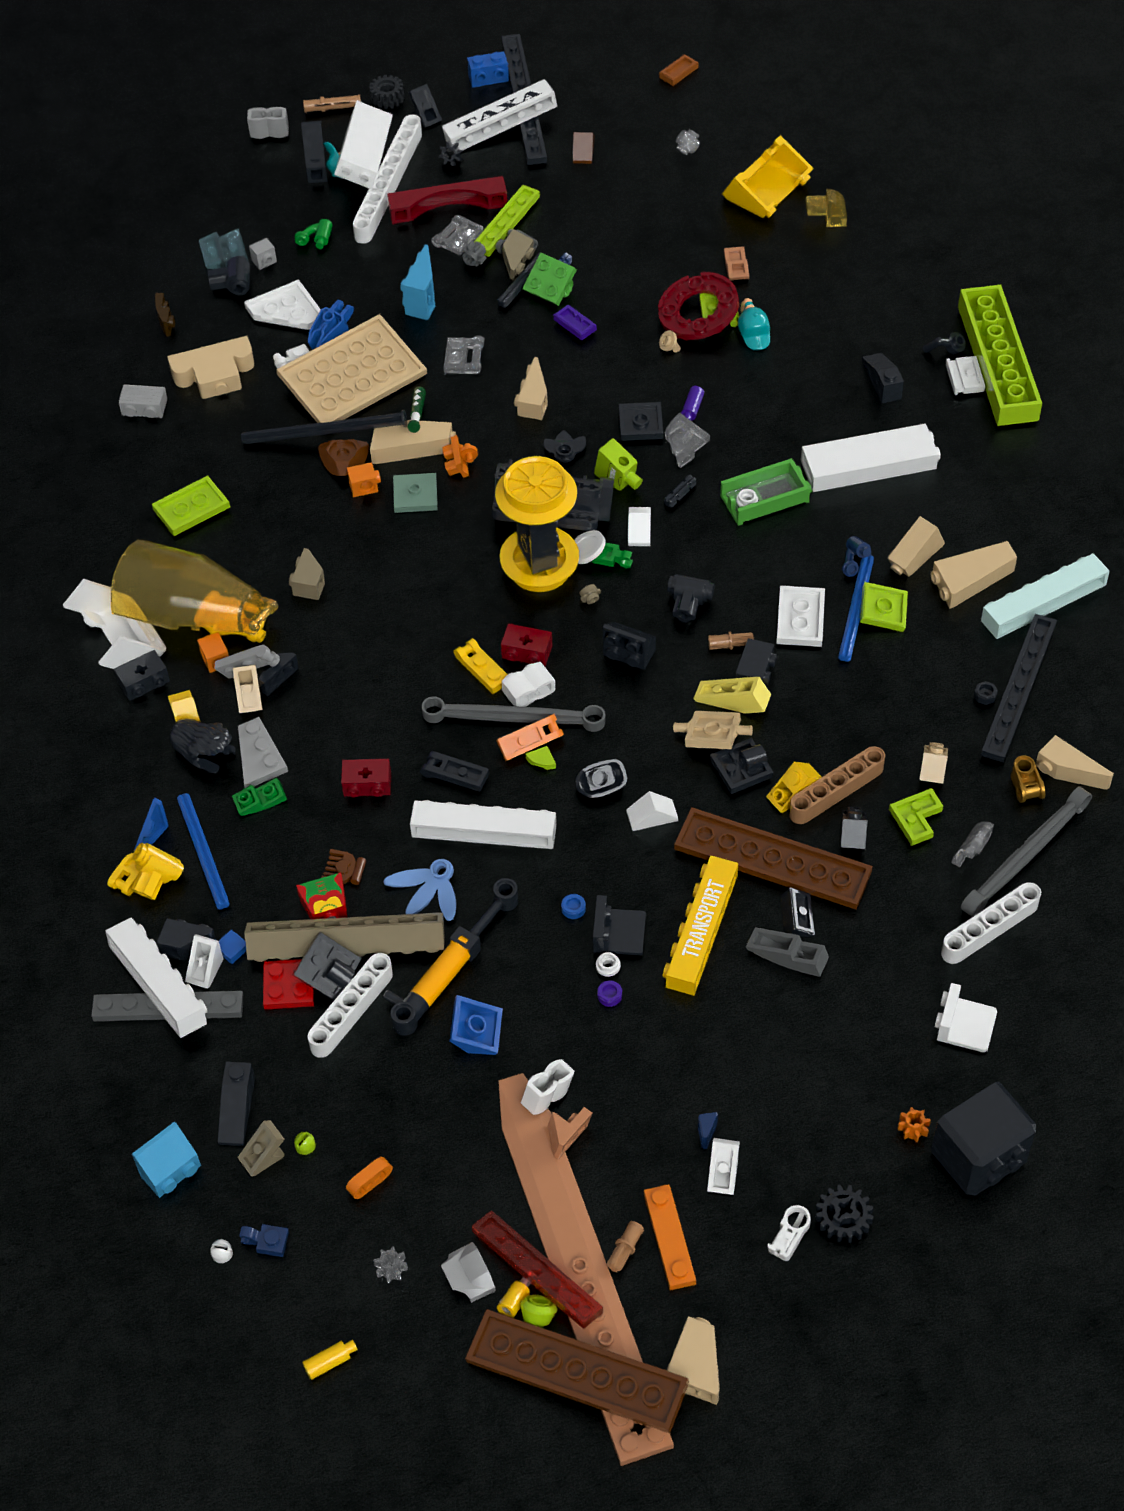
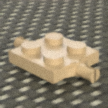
(712, 729)

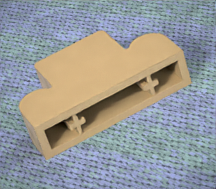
(213, 366)

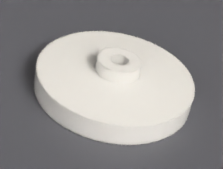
(590, 545)

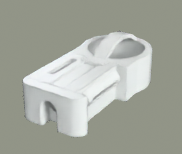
(789, 1236)

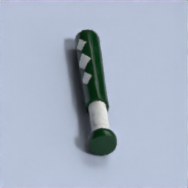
(416, 409)

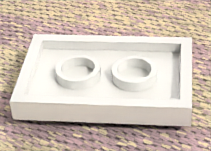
(800, 616)

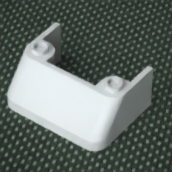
(127, 636)

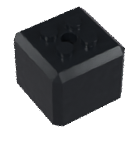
(983, 1139)

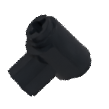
(233, 276)
(688, 595)

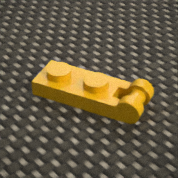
(481, 666)

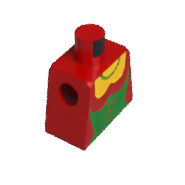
(323, 897)

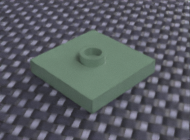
(415, 492)

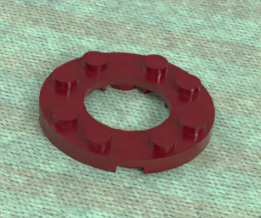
(679, 291)

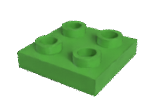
(550, 279)

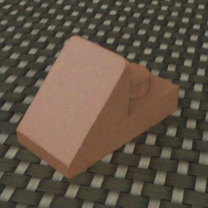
(565, 1132)

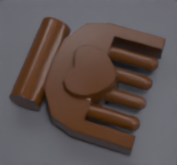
(346, 865)

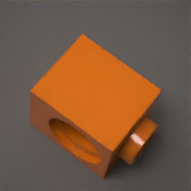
(363, 479)
(212, 649)

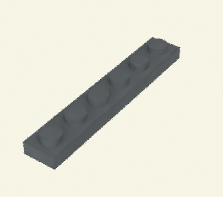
(140, 1007)

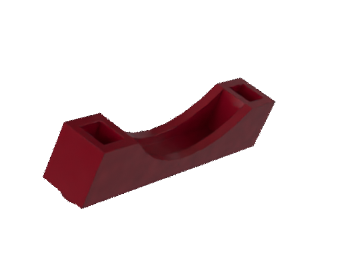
(409, 204)

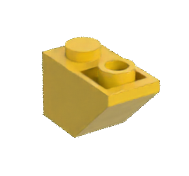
(793, 781)

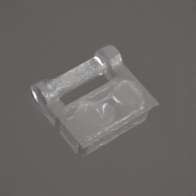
(466, 232)
(457, 355)

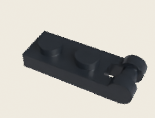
(455, 771)

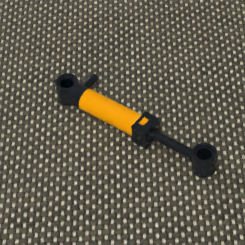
(462, 948)

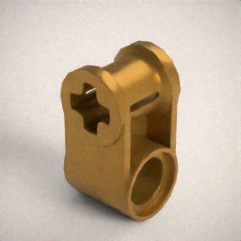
(1027, 782)

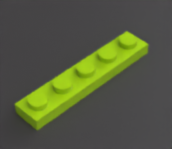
(508, 218)

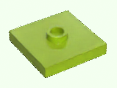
(883, 606)

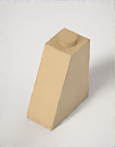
(916, 547)
(697, 1359)

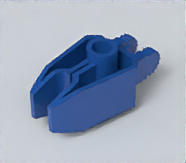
(329, 324)

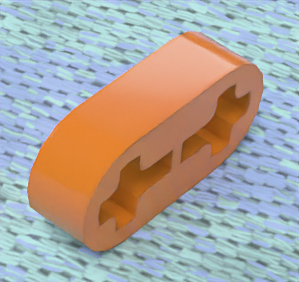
(369, 1177)

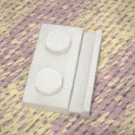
(965, 375)

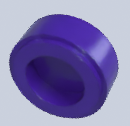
(609, 993)

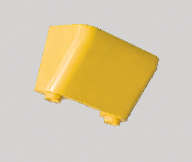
(769, 179)

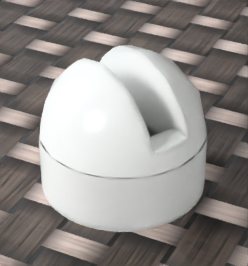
(221, 1255)

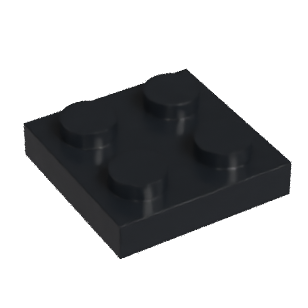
(641, 421)

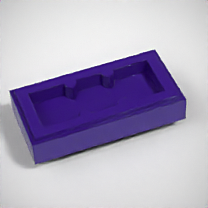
(574, 322)

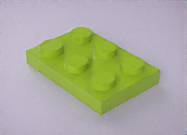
(190, 505)

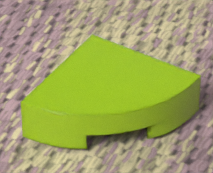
(541, 758)

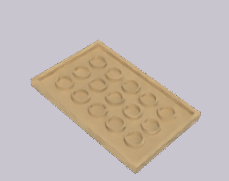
(352, 371)

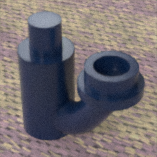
(858, 547)

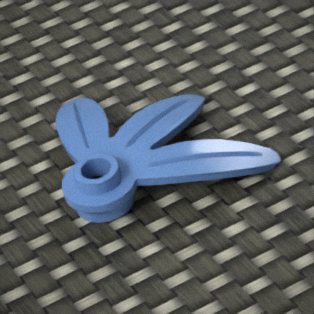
(432, 883)

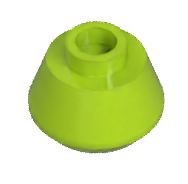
(537, 1310)

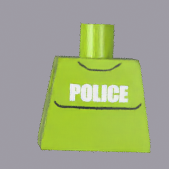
(617, 463)

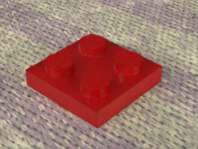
(284, 989)

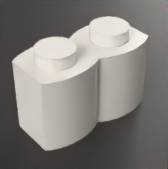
(528, 685)
(547, 1087)

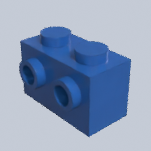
(488, 69)

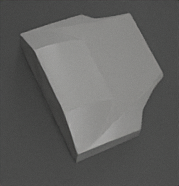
(468, 1272)

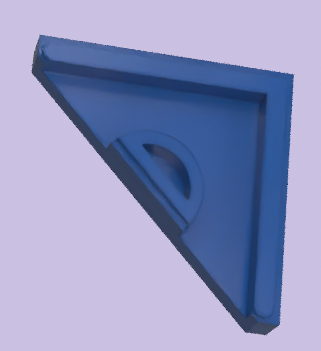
(154, 824)

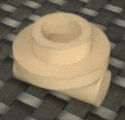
(668, 342)

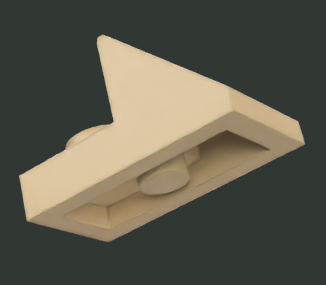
(247, 688)

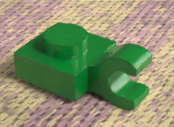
(612, 554)

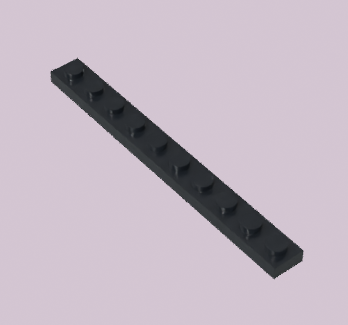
(519, 80)

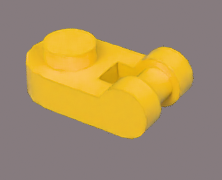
(128, 868)

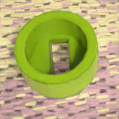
(307, 1145)

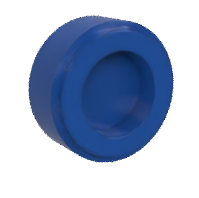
(573, 906)

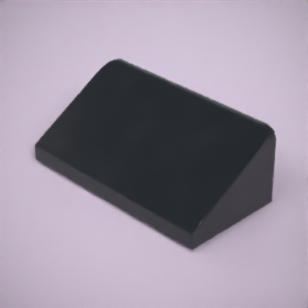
(797, 913)

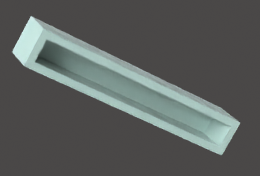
(1044, 595)

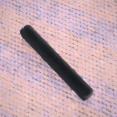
(517, 285)

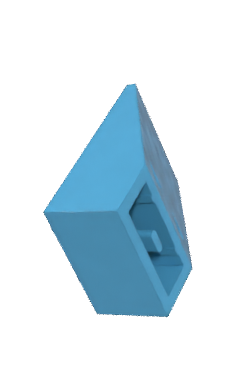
(418, 287)

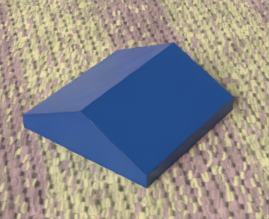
(475, 1026)

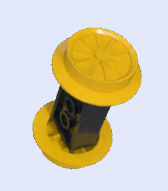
(536, 496)

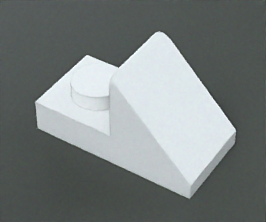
(639, 526)
(723, 1166)

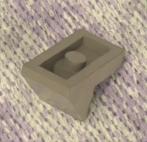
(262, 1149)

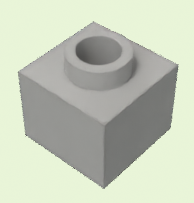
(263, 253)

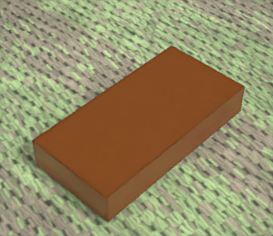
(678, 70)

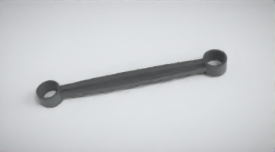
(512, 713)
(977, 900)

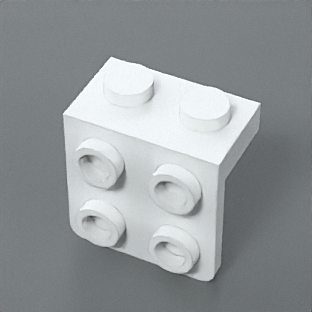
(965, 1021)

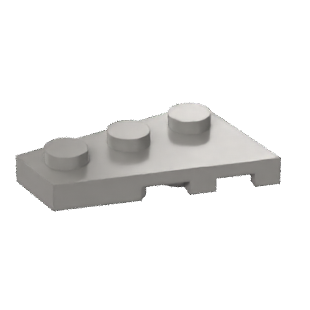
(259, 754)

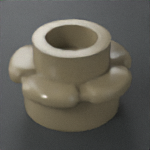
(590, 594)

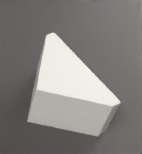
(651, 811)
(203, 961)

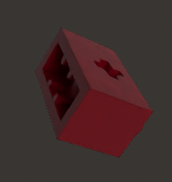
(526, 644)
(366, 777)

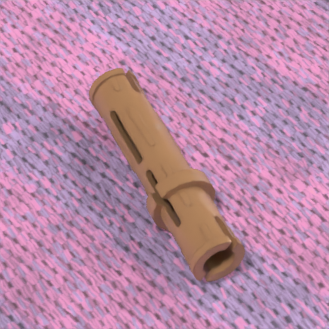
(309, 104)

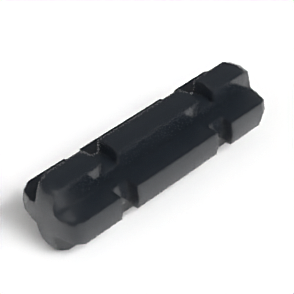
(679, 491)

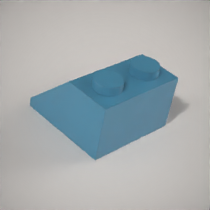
(166, 1160)

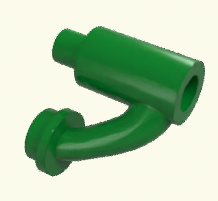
(322, 235)

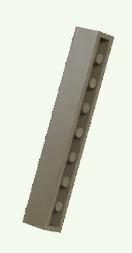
(356, 934)

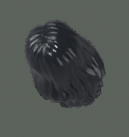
(196, 738)

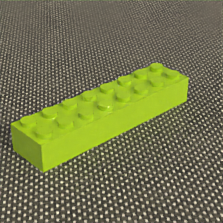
(999, 355)

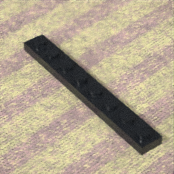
(1018, 688)

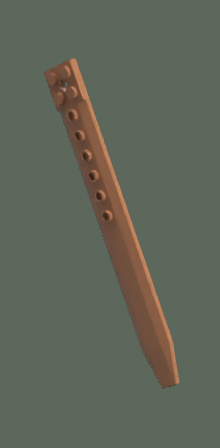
(573, 1248)

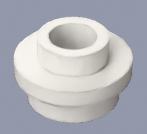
(746, 497)
(608, 958)

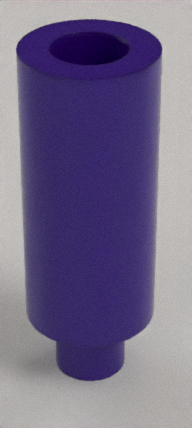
(693, 402)

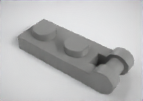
(256, 656)

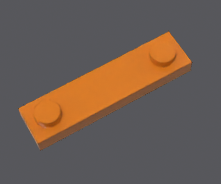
(669, 1237)

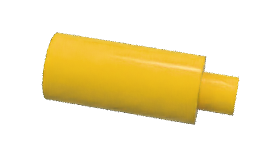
(328, 1358)

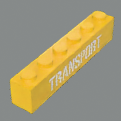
(701, 925)

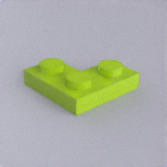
(911, 815)

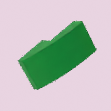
(254, 800)

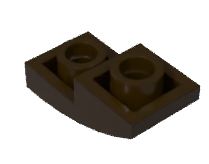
(166, 321)

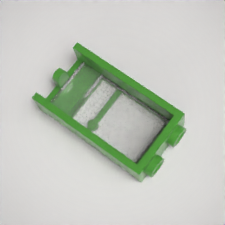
(775, 486)

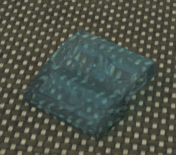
(219, 250)

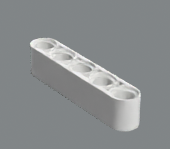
(987, 932)
(346, 1014)

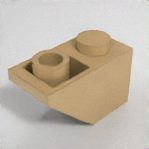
(934, 763)

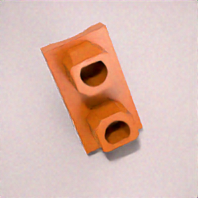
(461, 456)

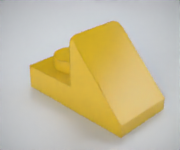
(183, 706)

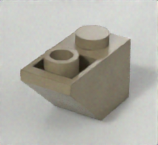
(516, 251)
(308, 577)

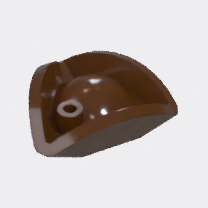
(341, 454)

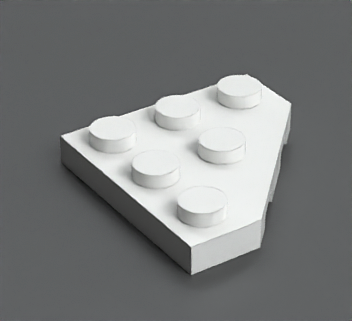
(285, 306)

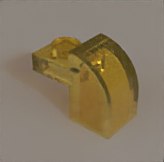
(830, 205)

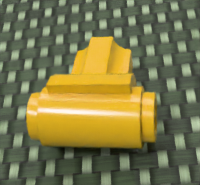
(154, 869)

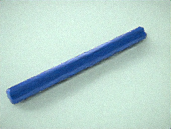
(855, 610)
(203, 851)

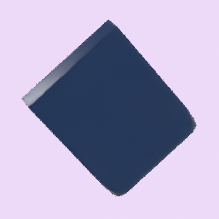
(706, 1127)

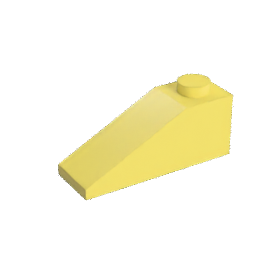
(735, 694)

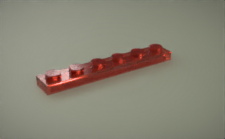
(537, 1269)

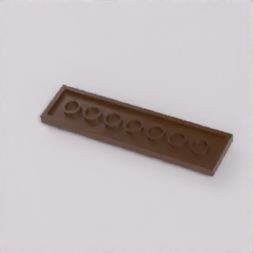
(774, 858)
(578, 1371)

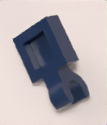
(269, 1240)

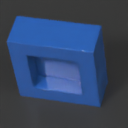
(232, 946)

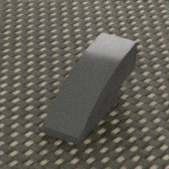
(788, 951)

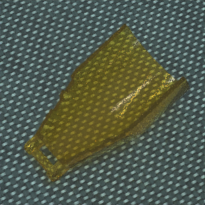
(184, 589)

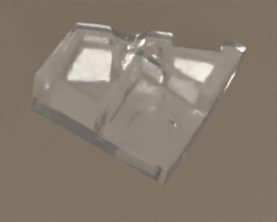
(685, 438)

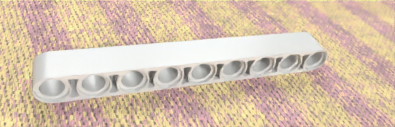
(387, 179)

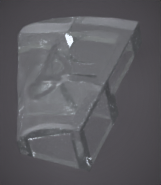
(974, 842)

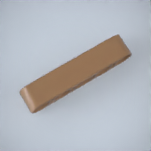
(827, 787)

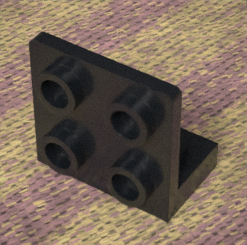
(618, 929)

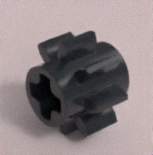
(457, 153)

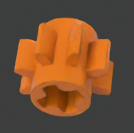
(914, 1124)

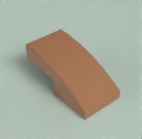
(736, 263)

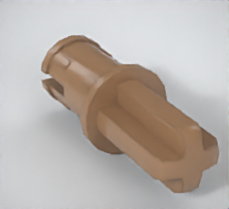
(728, 640)
(625, 1246)

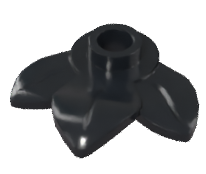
(564, 446)

